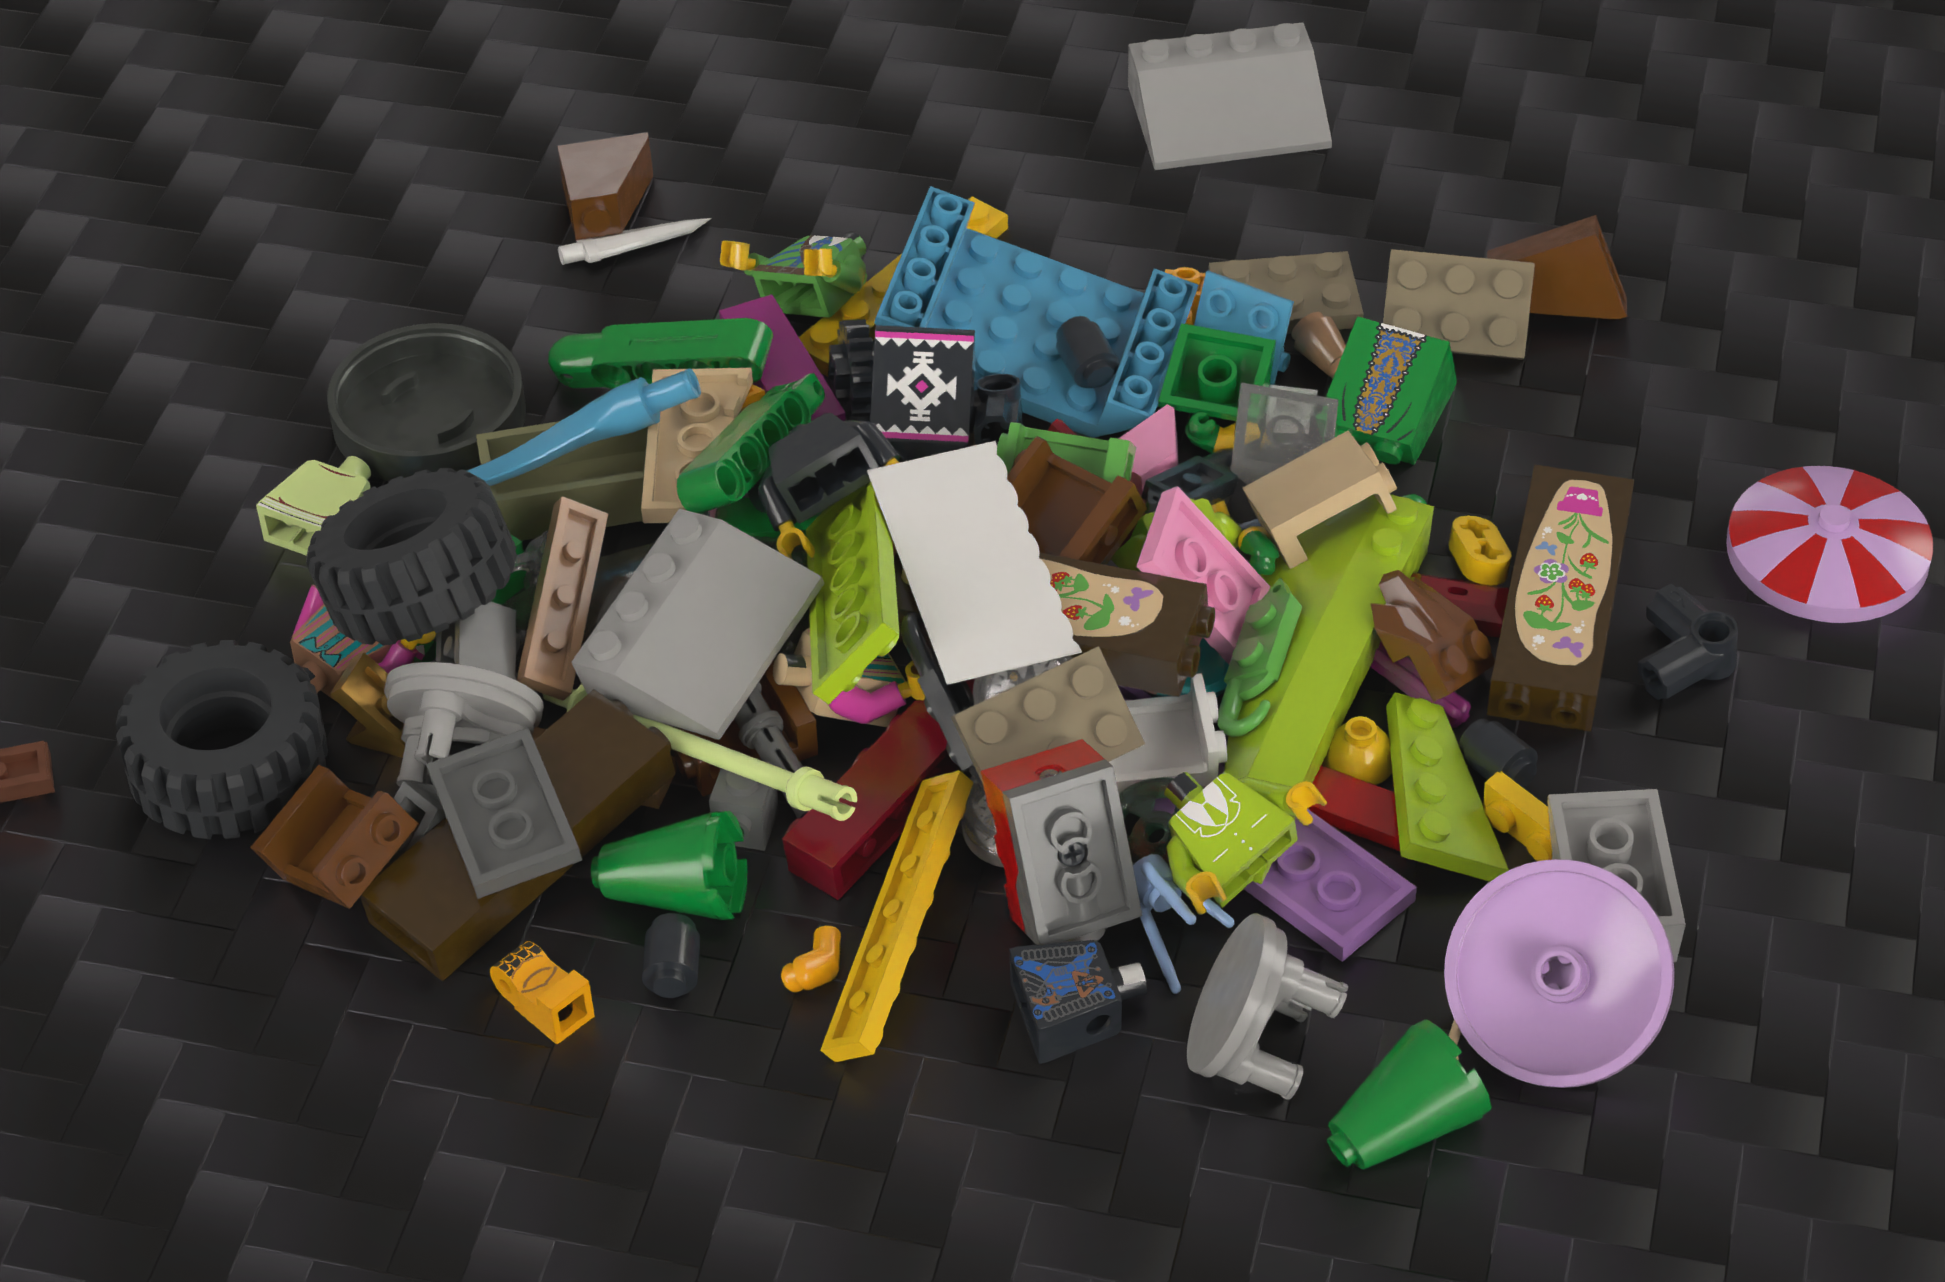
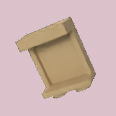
(1317, 489)

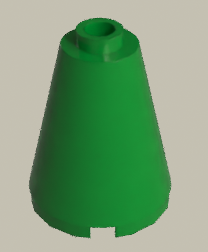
(678, 867)
(1408, 1100)

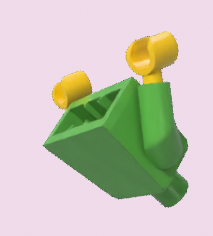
(806, 277)

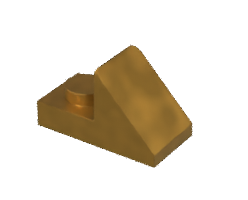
(363, 696)

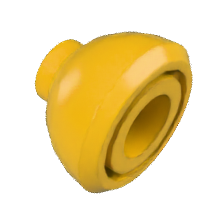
(1360, 751)

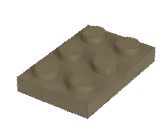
(1312, 281)
(1462, 300)
(1051, 711)

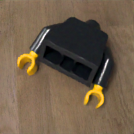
(816, 469)

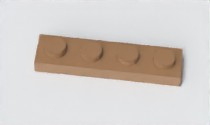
(562, 598)

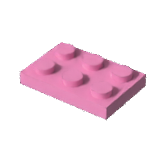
(1192, 549)

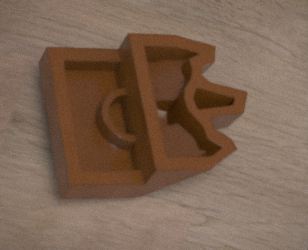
(1431, 631)

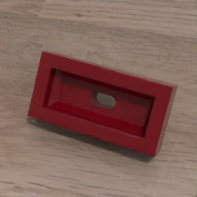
(1482, 602)

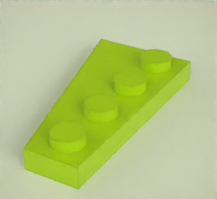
(1435, 794)

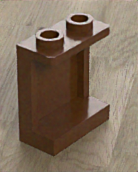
(1071, 508)
(798, 731)
(333, 837)

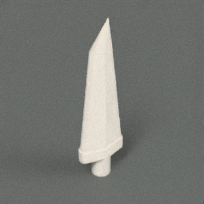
(605, 246)

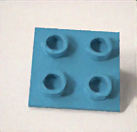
(1246, 311)

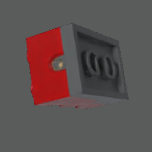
(1062, 844)

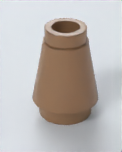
(1319, 341)

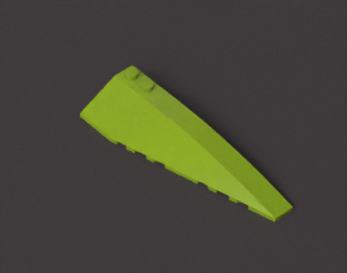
(1331, 638)

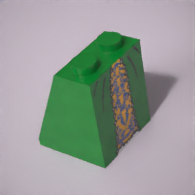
(1392, 388)

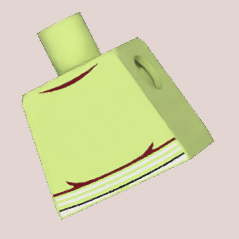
(307, 498)

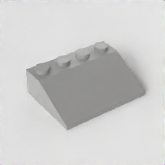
(1228, 96)
(696, 625)

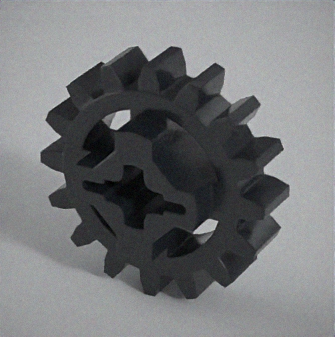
(852, 369)

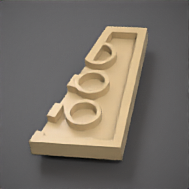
(686, 432)

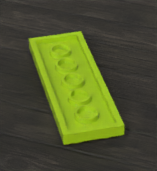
(857, 606)

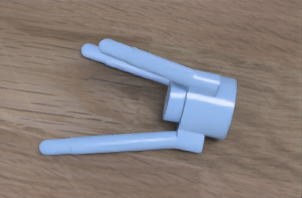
(1160, 893)

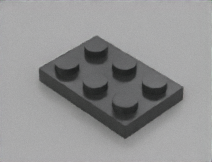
(503, 812)

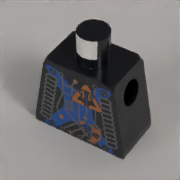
(1070, 994)

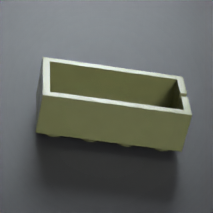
(599, 475)

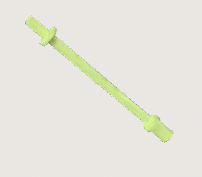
(804, 788)

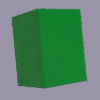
(1210, 368)

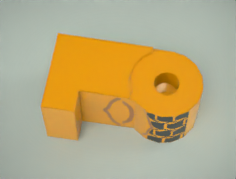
(542, 990)

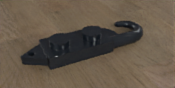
(1196, 477)
(940, 699)

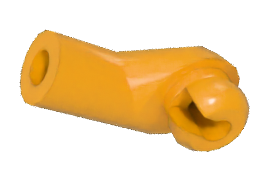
(815, 966)

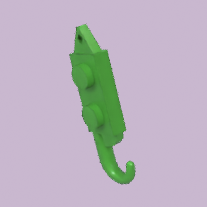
(1258, 657)

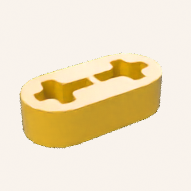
(1479, 550)

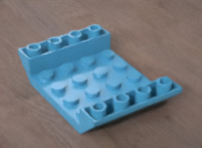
(1018, 303)

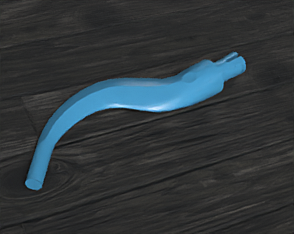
(613, 414)

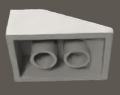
(1626, 837)

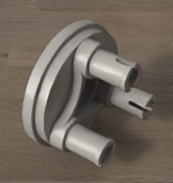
(454, 704)
(1239, 997)

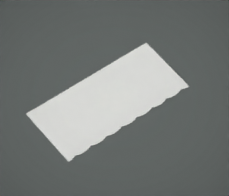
(972, 563)

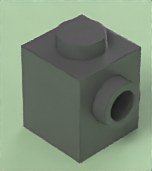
(751, 803)

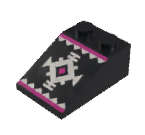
(924, 389)

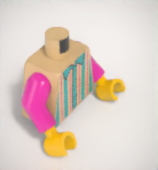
(870, 702)

